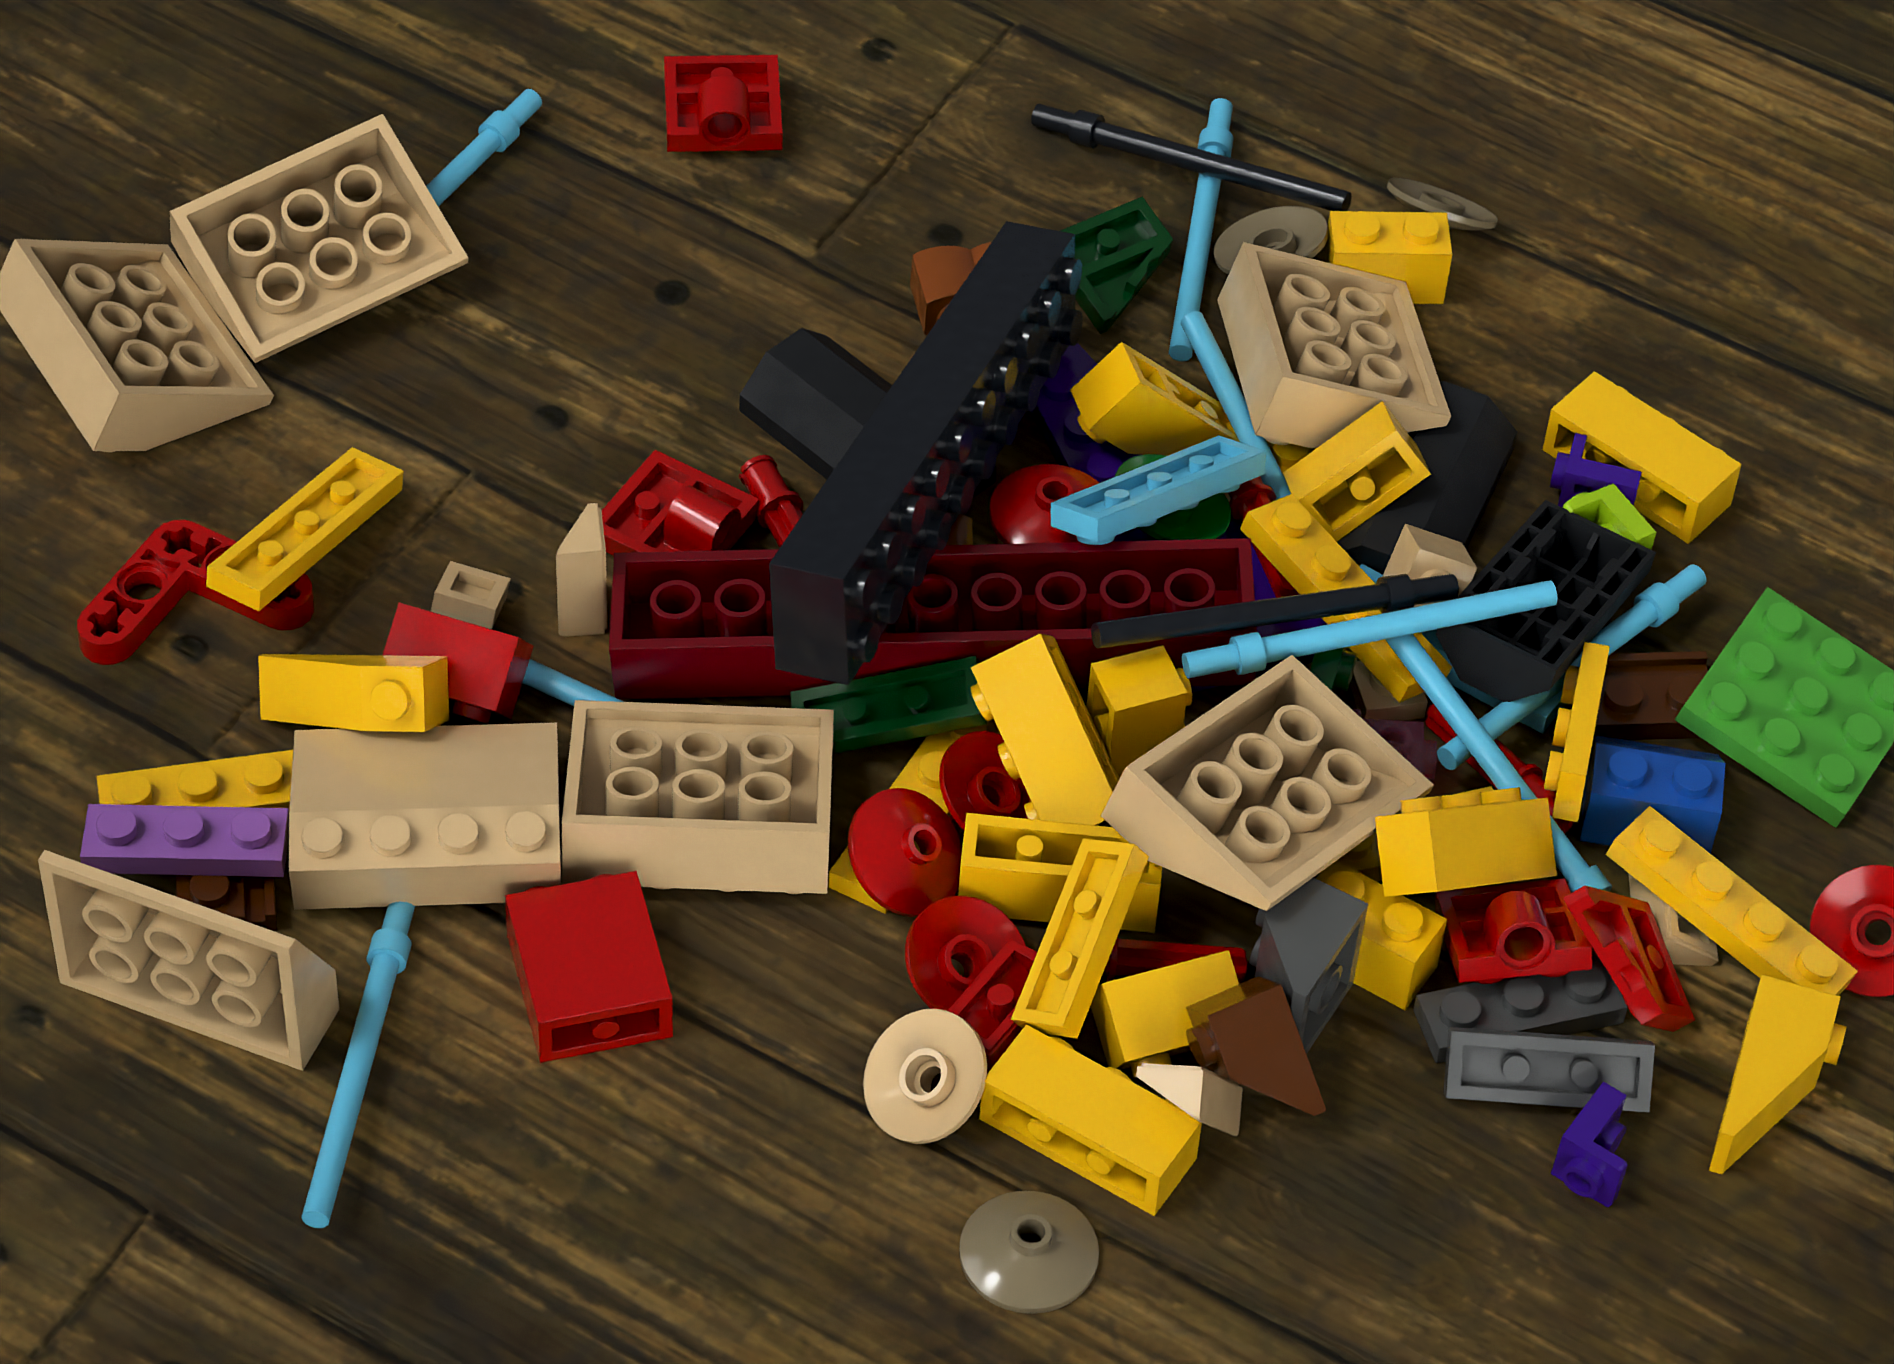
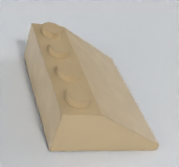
(315, 239)
(126, 341)
(1325, 347)
(1263, 788)
(699, 796)
(423, 815)
(187, 963)

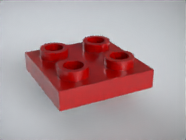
(722, 103)
(675, 509)
(1512, 931)

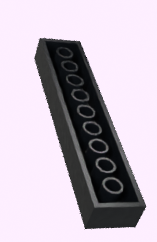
(924, 454)

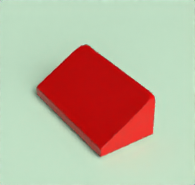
(993, 998)

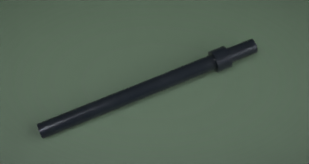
(1091, 130)
(1387, 595)

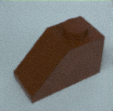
(1255, 1042)

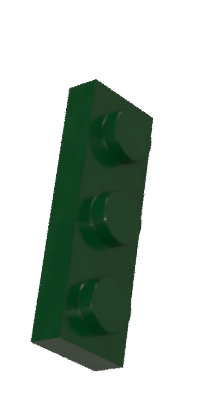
(897, 704)

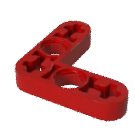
(174, 576)

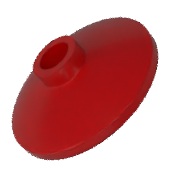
(1023, 503)
(977, 781)
(887, 859)
(1842, 921)
(957, 930)

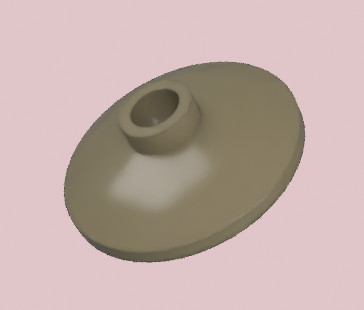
(1460, 211)
(1281, 228)
(1026, 1274)

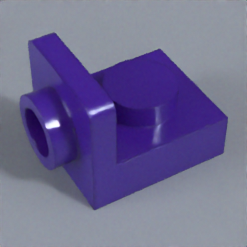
(1579, 475)
(1588, 1147)

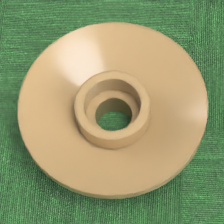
(902, 1073)

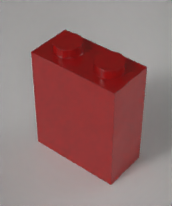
(588, 966)

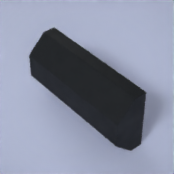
(815, 399)
(1464, 470)
(1534, 648)

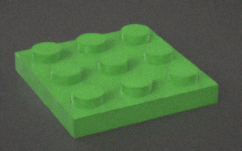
(1797, 707)

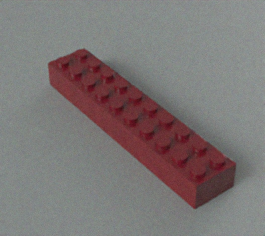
(706, 623)

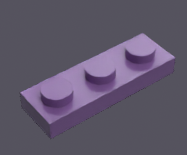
(186, 840)

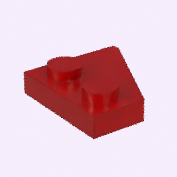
(1633, 954)

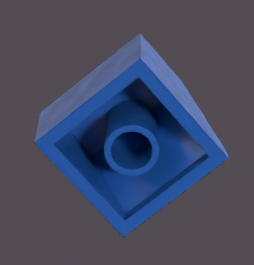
(1633, 775)

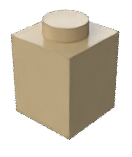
(1430, 555)

